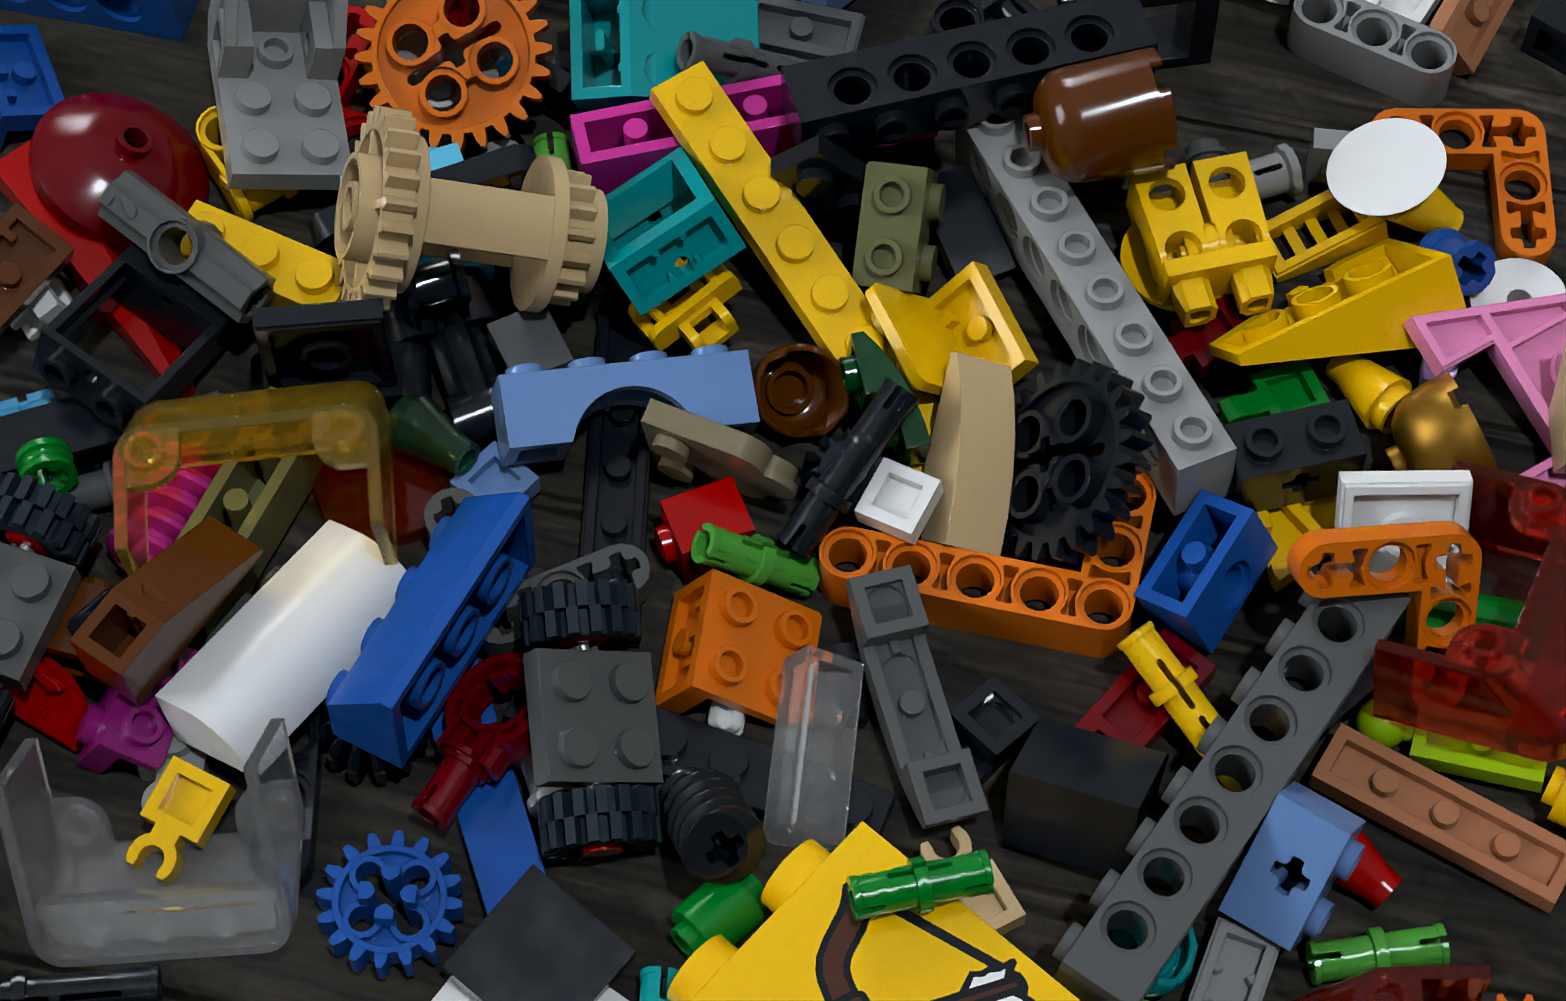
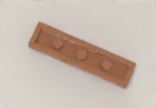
(1443, 817)

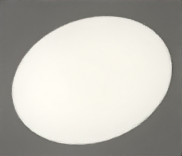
(1386, 166)

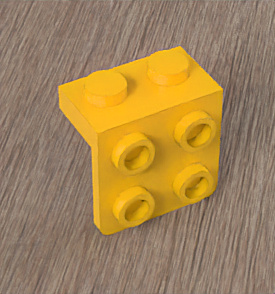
(960, 317)

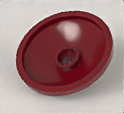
(93, 141)

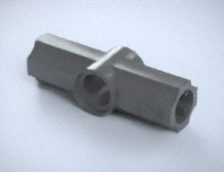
(158, 228)

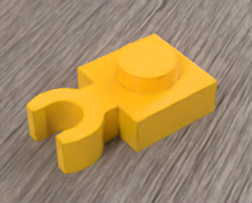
(183, 808)

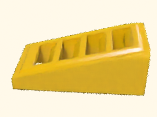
(1327, 250)

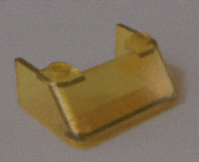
(335, 420)

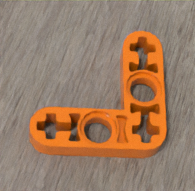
(1503, 165)
(1414, 572)

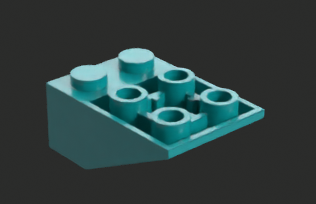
(632, 44)

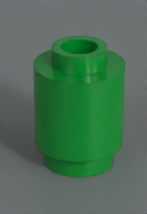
(718, 910)

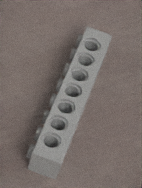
(1098, 307)

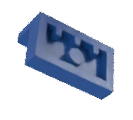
(26, 79)

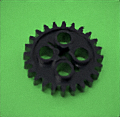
(1074, 462)

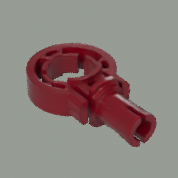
(473, 749)

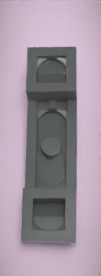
(910, 698)

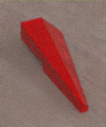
(89, 261)

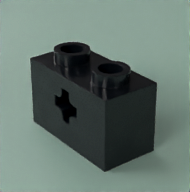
(1294, 455)

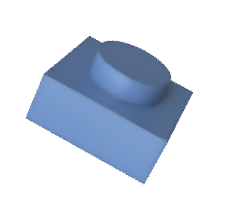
(490, 477)

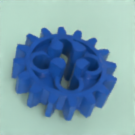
(357, 900)

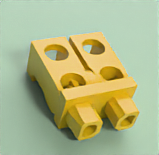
(1205, 237)

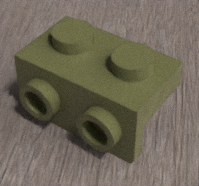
(897, 226)

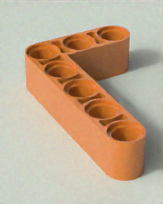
(1009, 584)

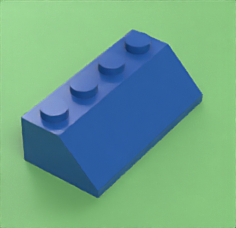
(434, 626)

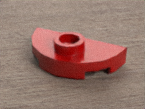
(51, 703)

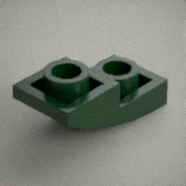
(864, 374)

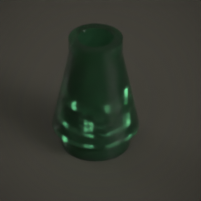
(430, 435)

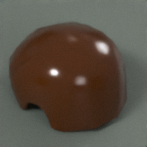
(800, 391)

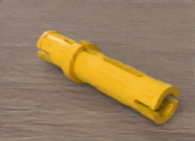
(1172, 687)

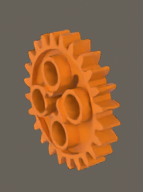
(484, 100)

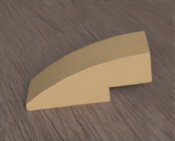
(973, 455)

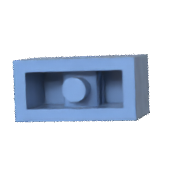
(1264, 889)

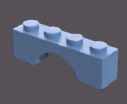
(542, 408)

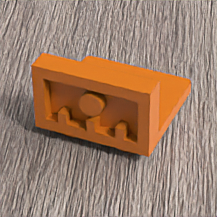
(731, 645)

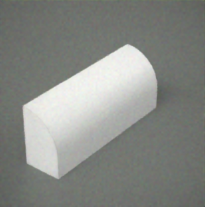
(282, 646)

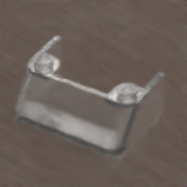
(97, 909)

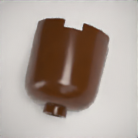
(1103, 119)

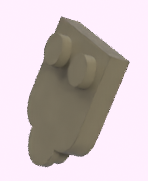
(710, 451)

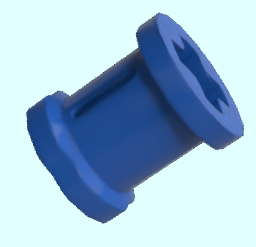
(1471, 259)

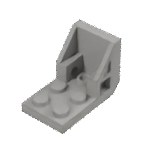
(279, 91)

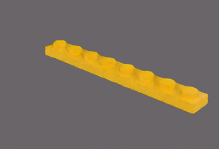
(771, 218)

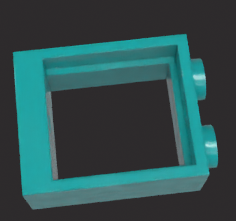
(689, 225)

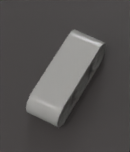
(1373, 48)

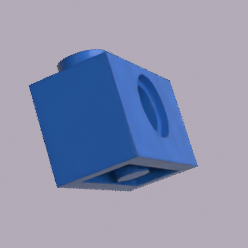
(1206, 570)

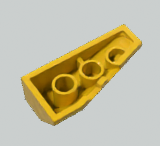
(1353, 311)

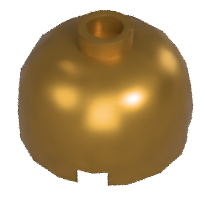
(1436, 430)

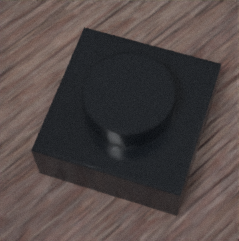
(556, 93)

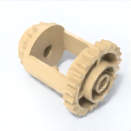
(394, 212)

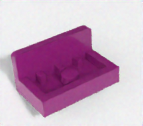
(126, 730)

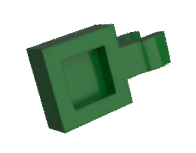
(1273, 392)

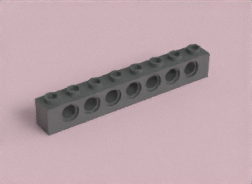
(1089, 960)

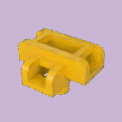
(690, 313)

